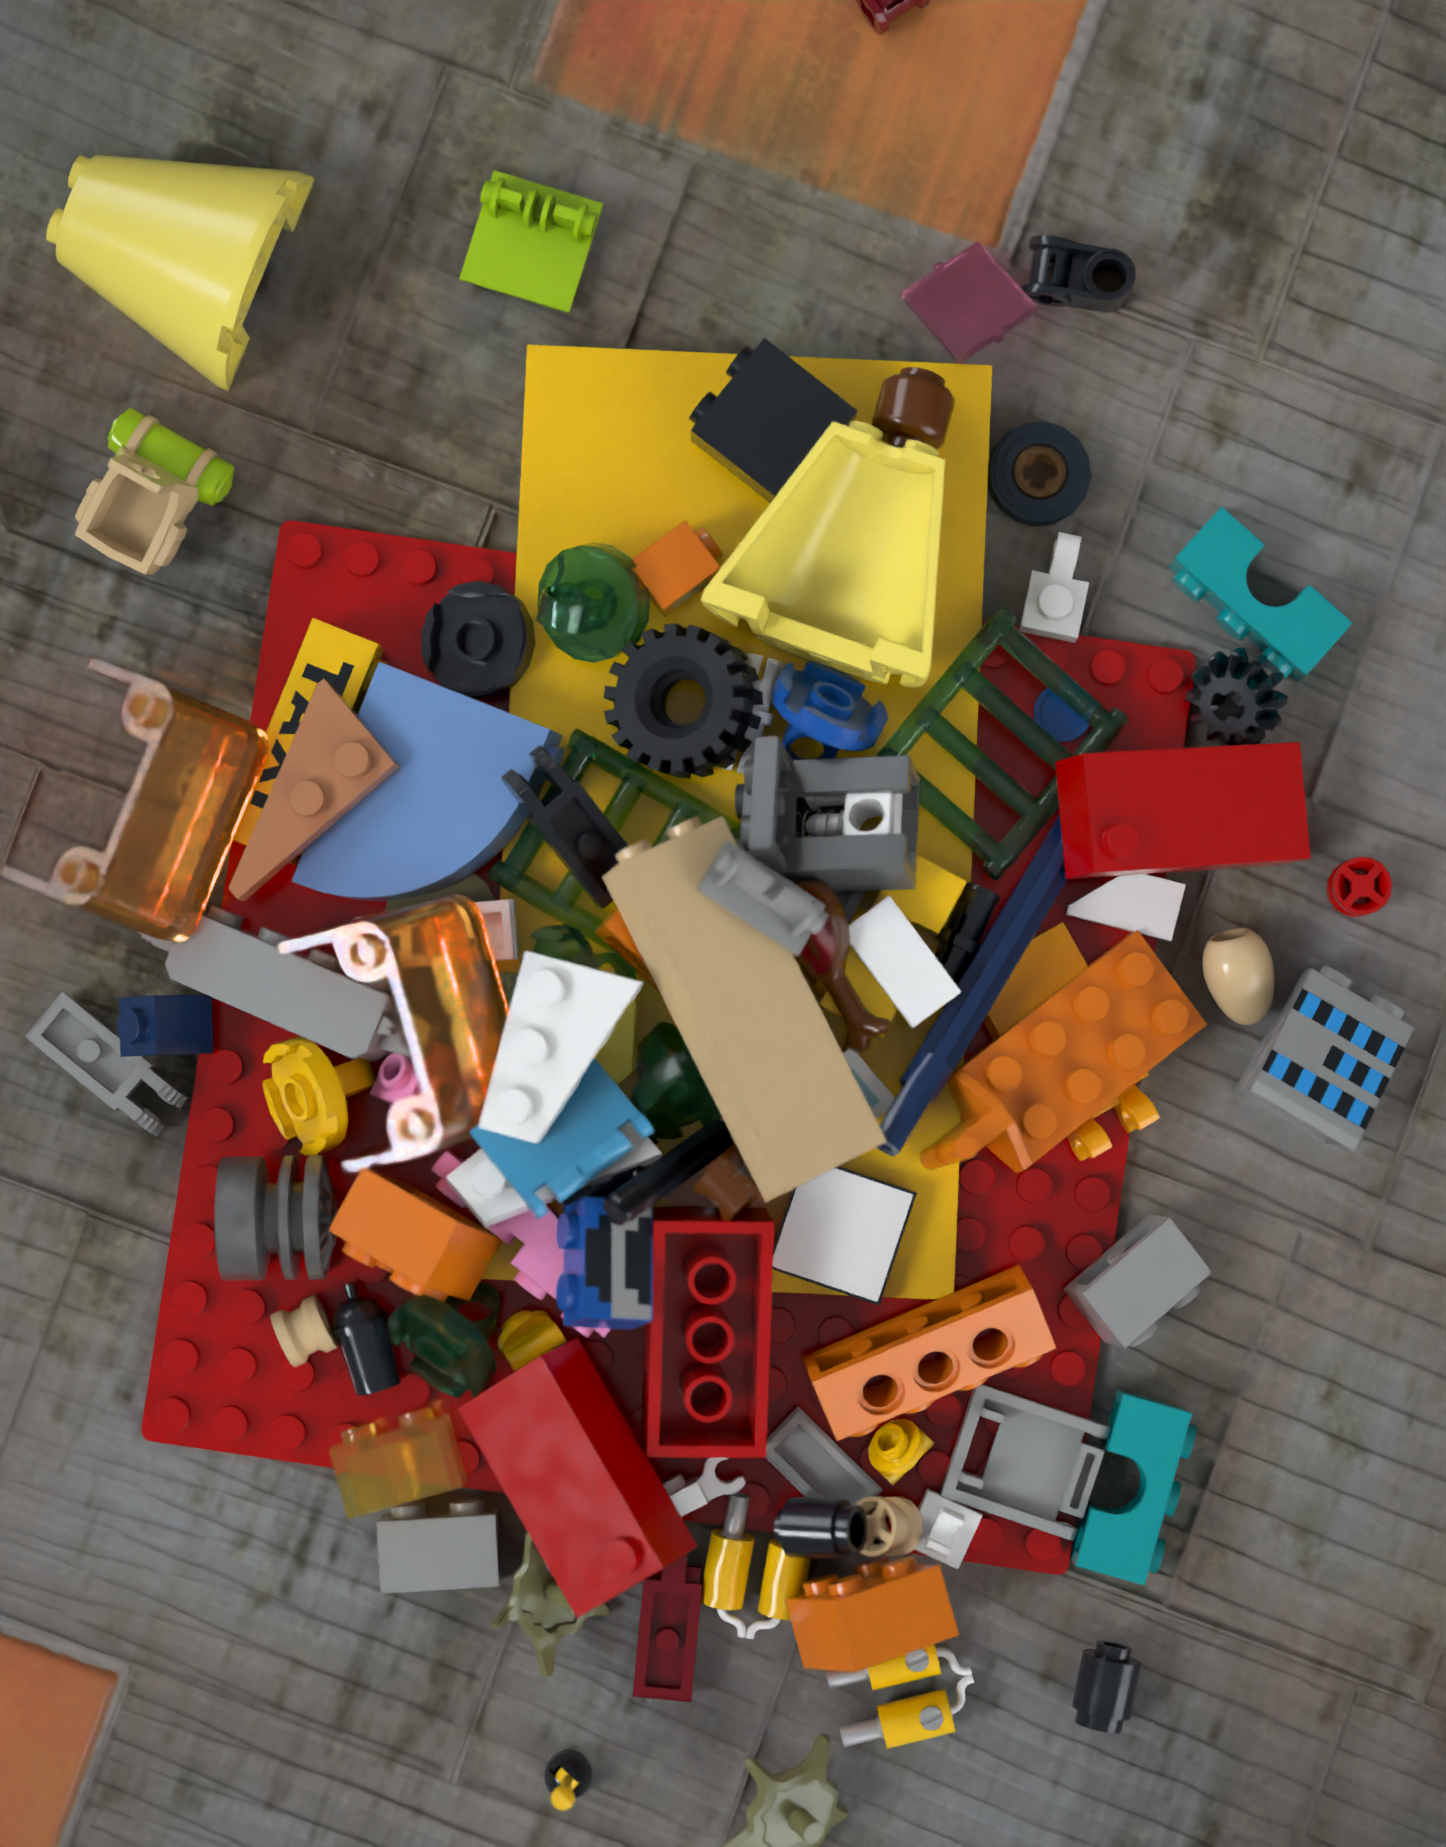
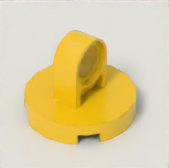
(310, 1094)

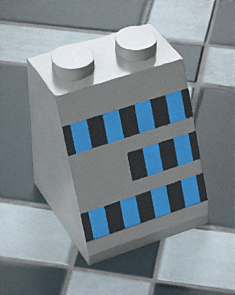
(1326, 1058)

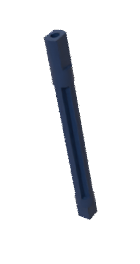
(979, 990)

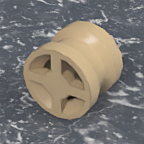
(304, 1331)
(905, 1526)

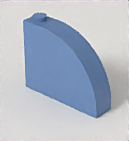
(443, 805)

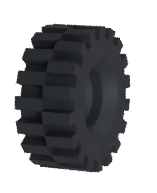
(642, 695)

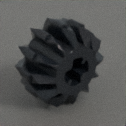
(1251, 683)

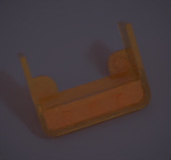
(173, 819)
(447, 1008)

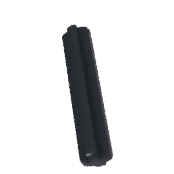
(667, 1173)

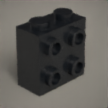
(766, 418)

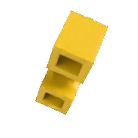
(924, 908)

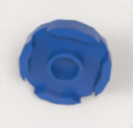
(826, 708)

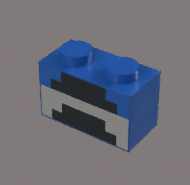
(604, 1268)

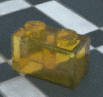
(397, 1463)

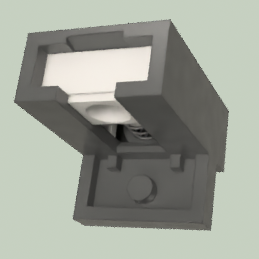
(839, 797)

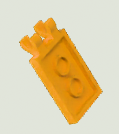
(1042, 970)

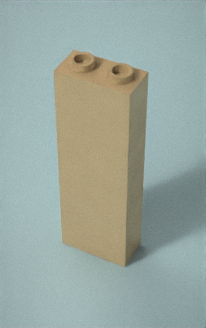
(742, 1015)

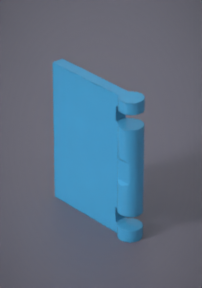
(575, 1148)

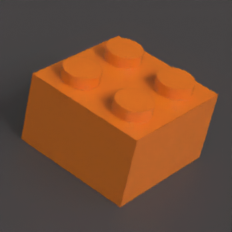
(413, 1237)
(871, 1615)

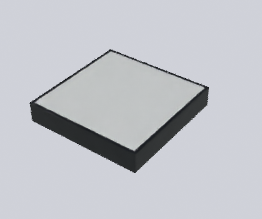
(843, 1232)

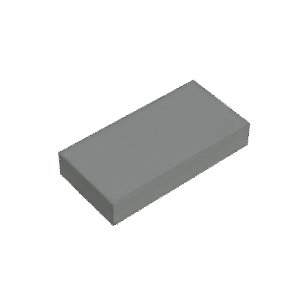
(816, 1461)

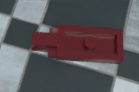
(668, 1633)

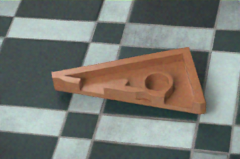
(321, 779)

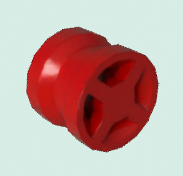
(1366, 879)

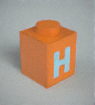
(677, 566)

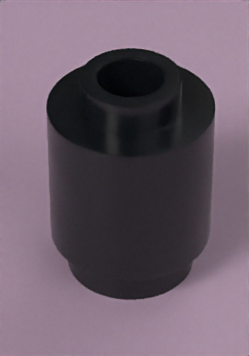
(820, 1528)
(1106, 1687)

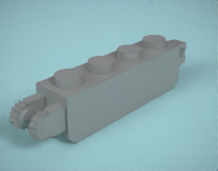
(289, 989)

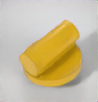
(528, 1337)
(897, 1448)

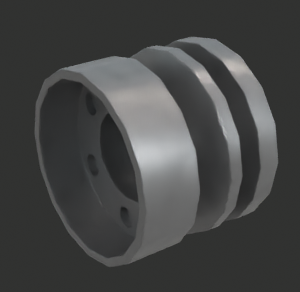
(273, 1217)

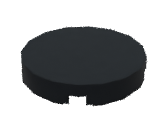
(478, 640)

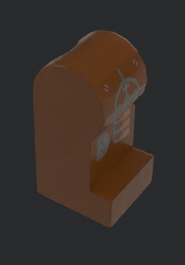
(728, 1184)

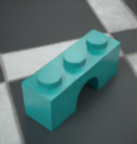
(1216, 570)
(1126, 1538)

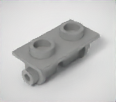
(762, 898)

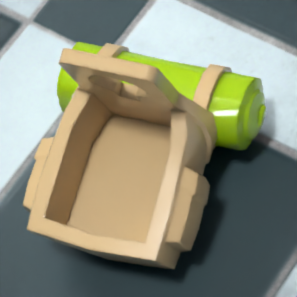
(148, 492)

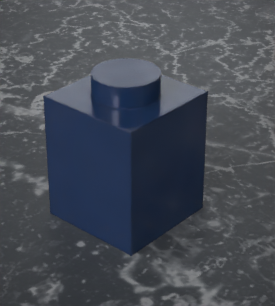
(165, 1025)

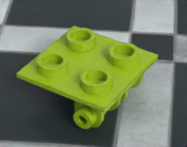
(531, 241)

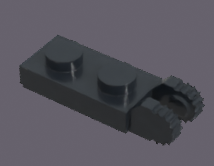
(570, 825)

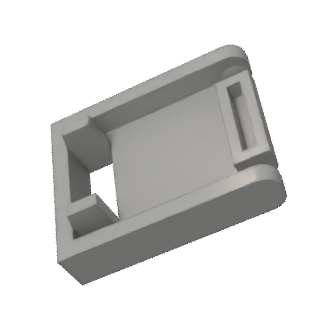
(1032, 1463)

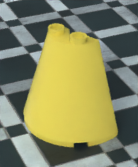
(178, 246)
(844, 559)

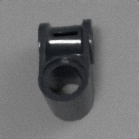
(1073, 275)

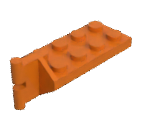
(1067, 1058)

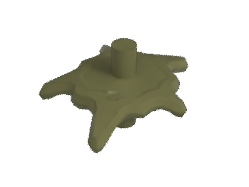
(541, 1608)
(792, 1805)

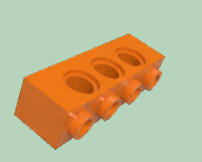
(943, 1326)

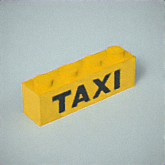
(327, 654)

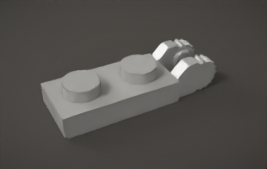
(93, 1057)

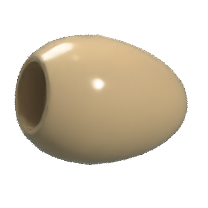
(1240, 974)

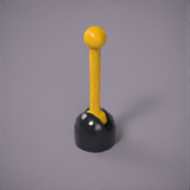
(574, 1770)

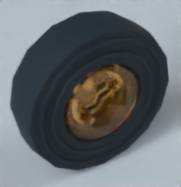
(1018, 452)

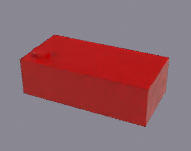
(1182, 809)
(708, 1334)
(577, 1477)

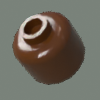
(914, 408)

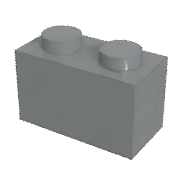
(1138, 1282)
(439, 1548)

